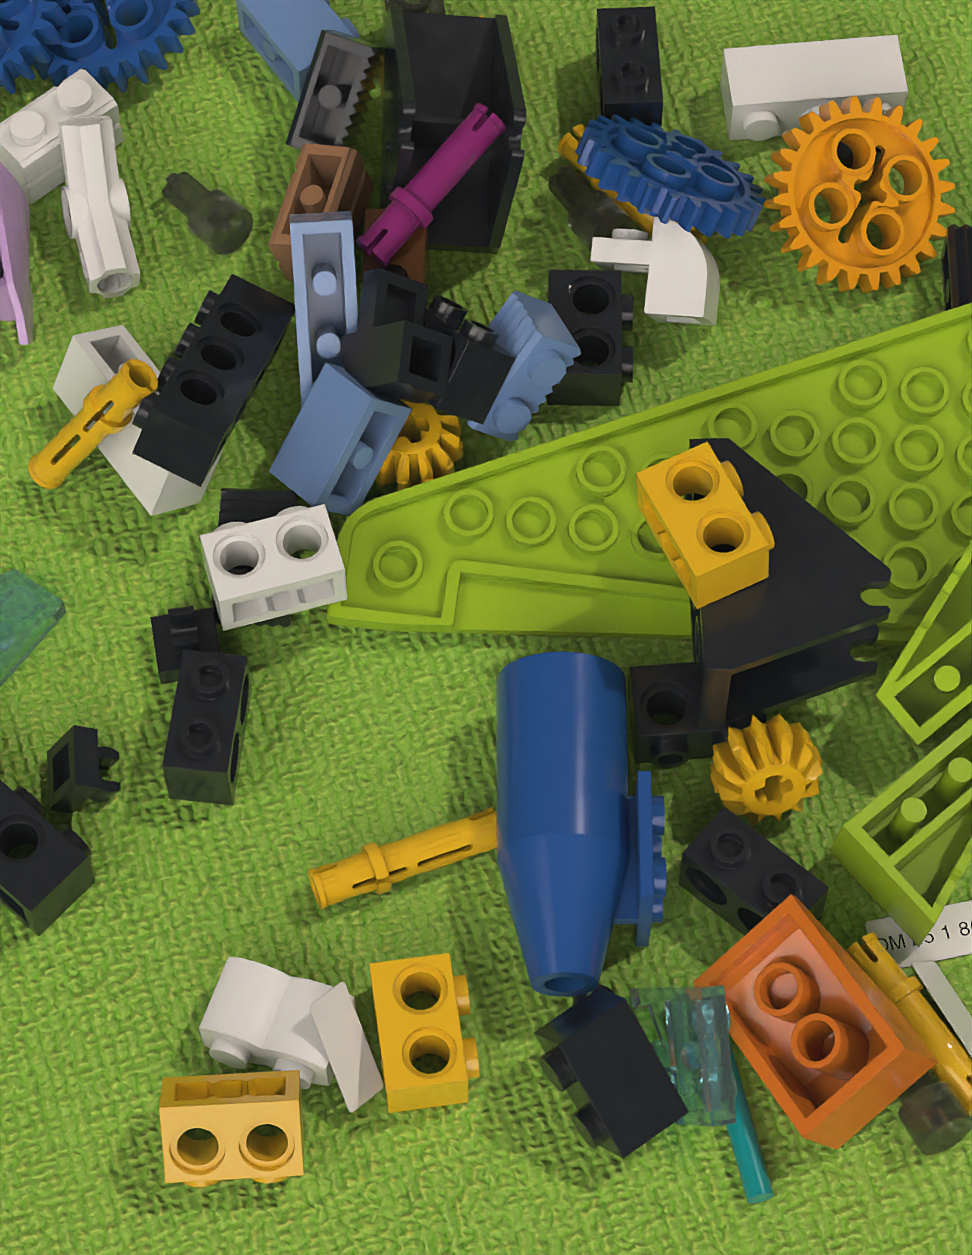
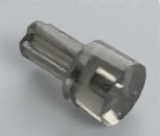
(590, 211)
(210, 214)
(933, 1115)

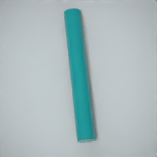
(747, 1146)

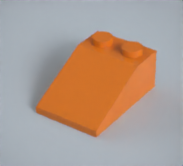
(816, 1025)

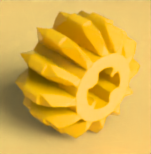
(423, 448)
(766, 769)

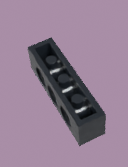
(213, 379)
(51, 877)

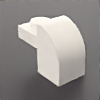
(679, 267)

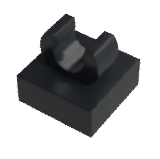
(182, 630)
(74, 770)

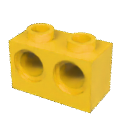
(693, 527)
(410, 1033)
(230, 1110)

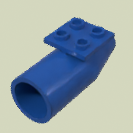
(567, 832)

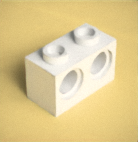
(278, 581)

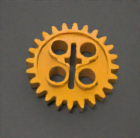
(814, 170)

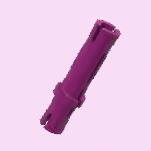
(414, 203)

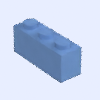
(322, 290)

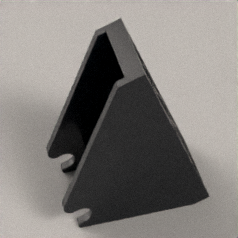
(431, 83)
(796, 627)

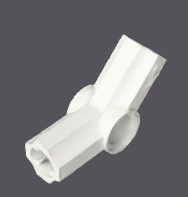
(97, 205)

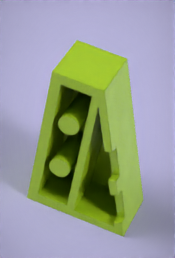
(935, 667)
(915, 837)

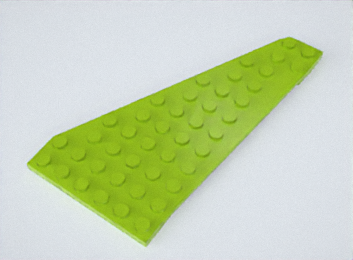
(557, 533)

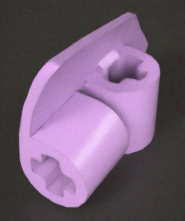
(15, 287)

